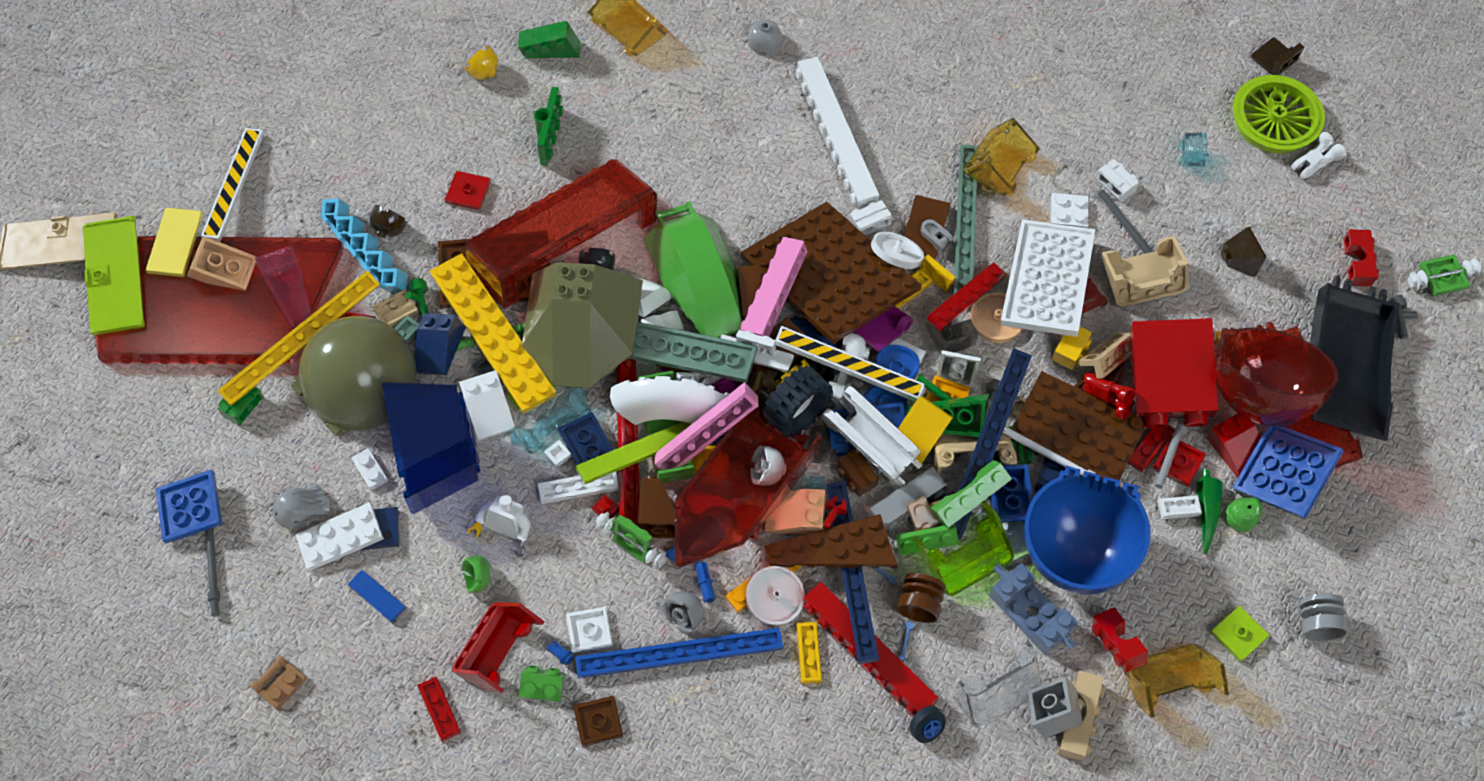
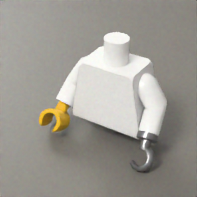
(505, 518)

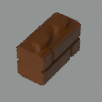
(857, 473)

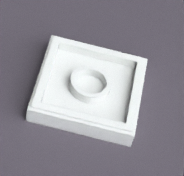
(589, 630)

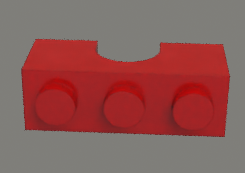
(1361, 245)
(1125, 652)

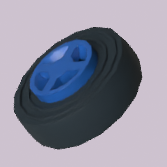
(927, 724)

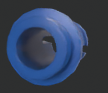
(565, 656)

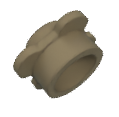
(983, 191)

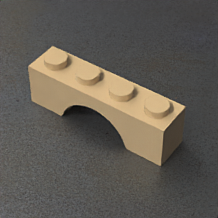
(1075, 741)

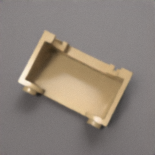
(1148, 274)

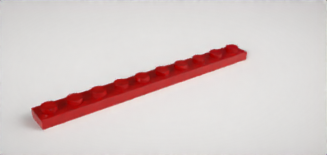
(628, 433)

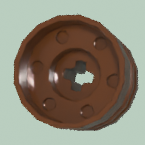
(921, 598)

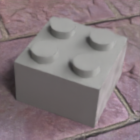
(1055, 707)

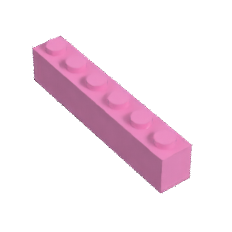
(775, 287)
(707, 428)

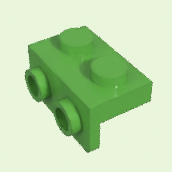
(541, 683)

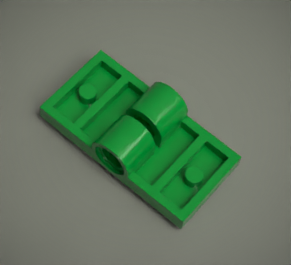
(547, 123)

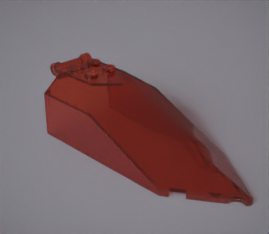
(722, 503)

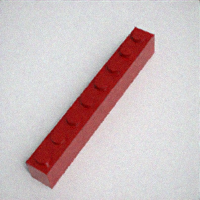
(889, 670)

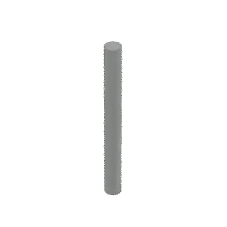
(1170, 454)

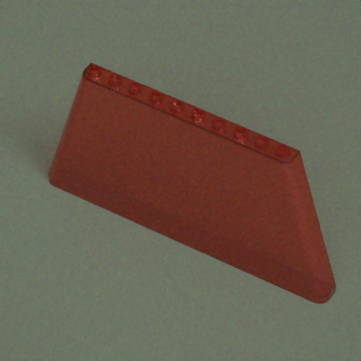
(212, 322)

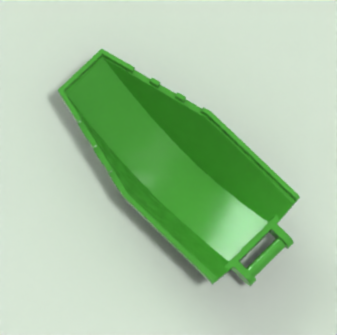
(696, 270)

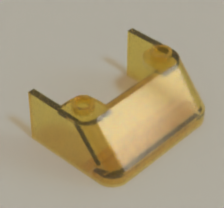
(1175, 671)

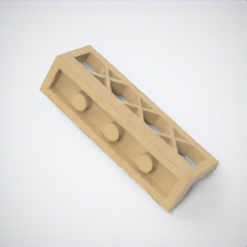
(1108, 354)

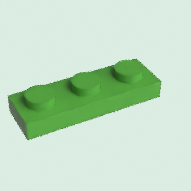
(931, 538)

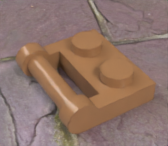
(282, 687)

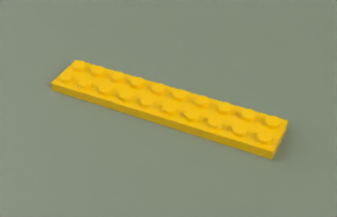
(492, 333)

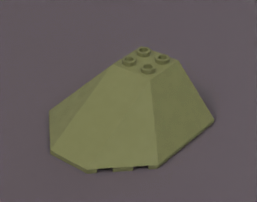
(581, 322)

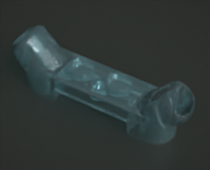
(532, 438)

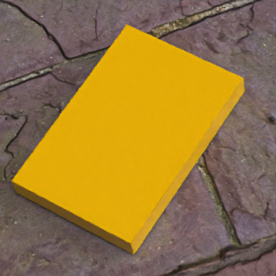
(924, 425)

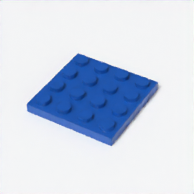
(1288, 470)

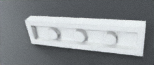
(574, 488)

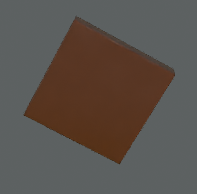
(598, 721)

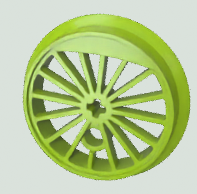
(1276, 115)

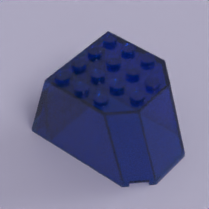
(431, 441)

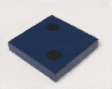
(389, 524)

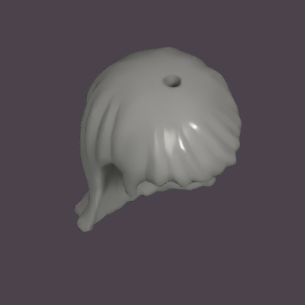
(299, 504)

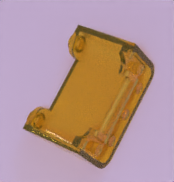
(628, 24)
(1001, 157)

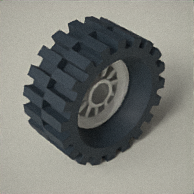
(797, 401)

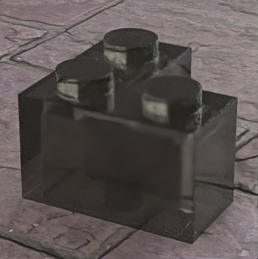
(953, 337)

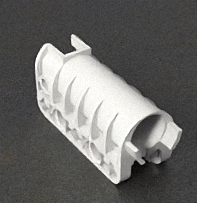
(873, 436)

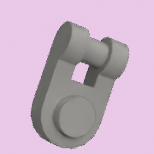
(931, 229)

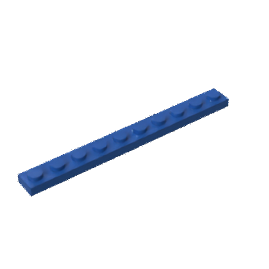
(678, 653)

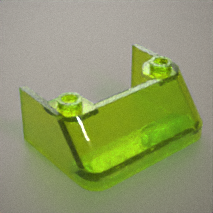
(973, 560)

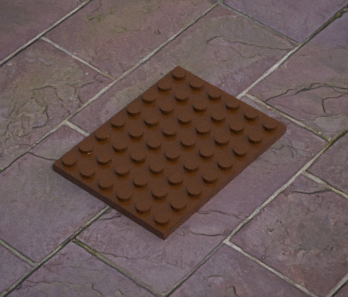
(841, 276)

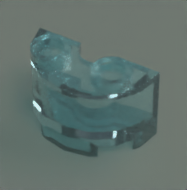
(1194, 150)

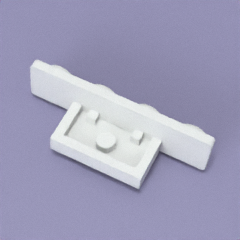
(766, 353)

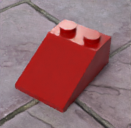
(1235, 441)

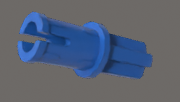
(705, 582)

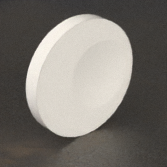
(897, 250)
(774, 595)

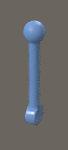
(892, 580)
(909, 626)

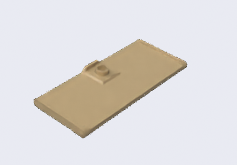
(45, 241)

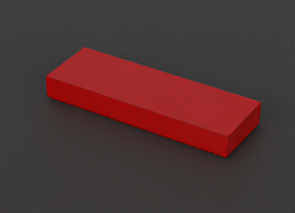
(1150, 447)
(439, 709)

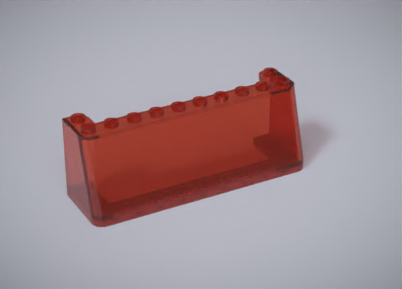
(557, 225)

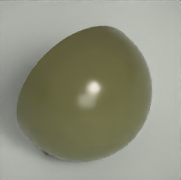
(346, 369)

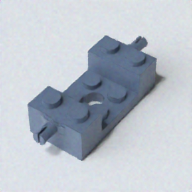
(1017, 593)

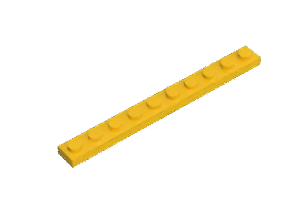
(297, 338)

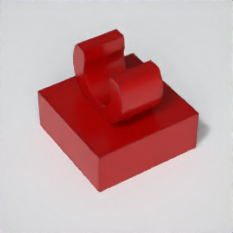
(605, 505)

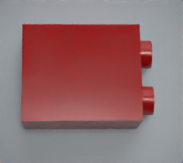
(1173, 371)

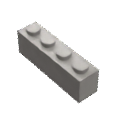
(894, 509)

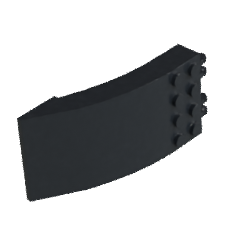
(1359, 340)

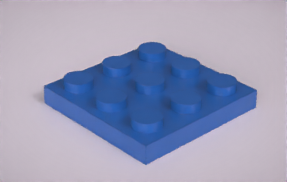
(188, 506)

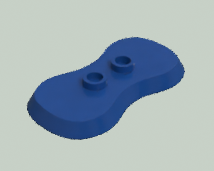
(897, 359)

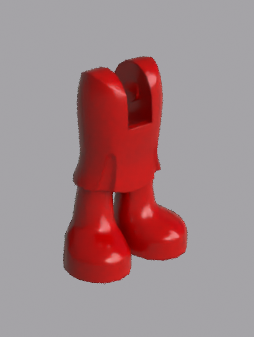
(1111, 393)

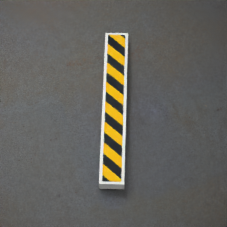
(232, 184)
(849, 364)

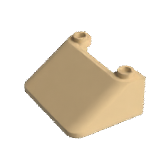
(949, 444)

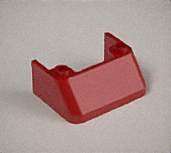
(492, 642)

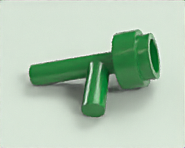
(416, 292)

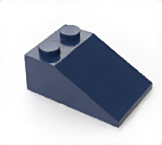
(437, 342)

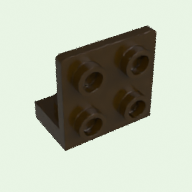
(1276, 56)

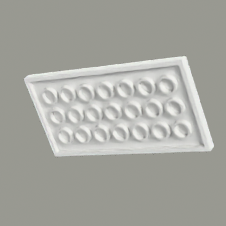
(1048, 278)

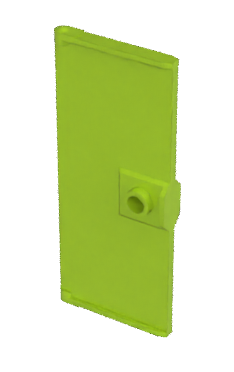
(113, 275)

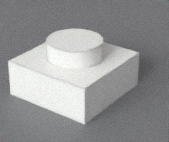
(557, 454)

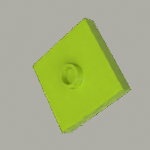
(1239, 633)

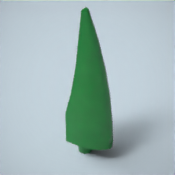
(1210, 496)

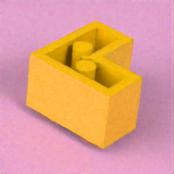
(1072, 348)

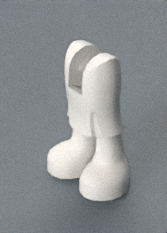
(1315, 160)

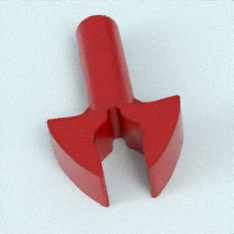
(830, 505)

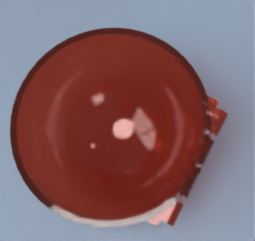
(1272, 375)

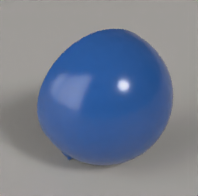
(1086, 532)

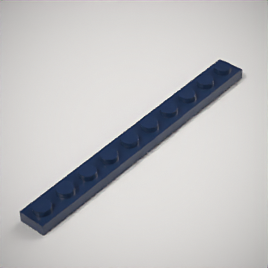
(994, 423)
(855, 589)

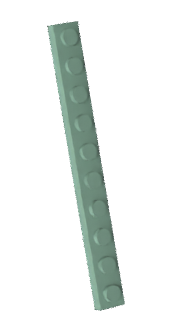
(965, 222)

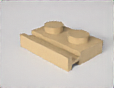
(395, 308)

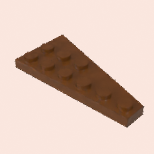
(842, 546)

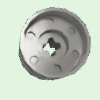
(1323, 617)

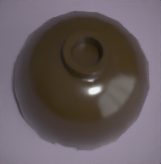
(386, 222)

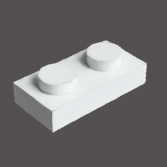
(369, 469)

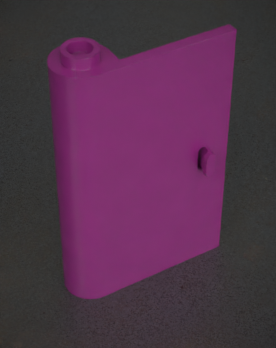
(885, 328)

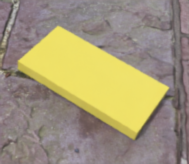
(174, 242)

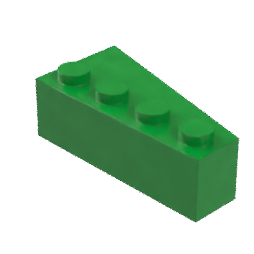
(967, 414)

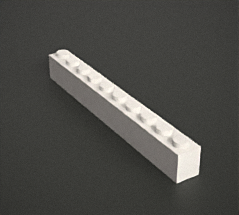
(837, 133)

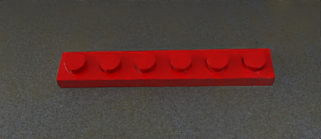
(966, 296)

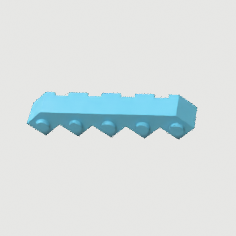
(363, 245)

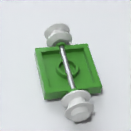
(1444, 275)
(631, 539)

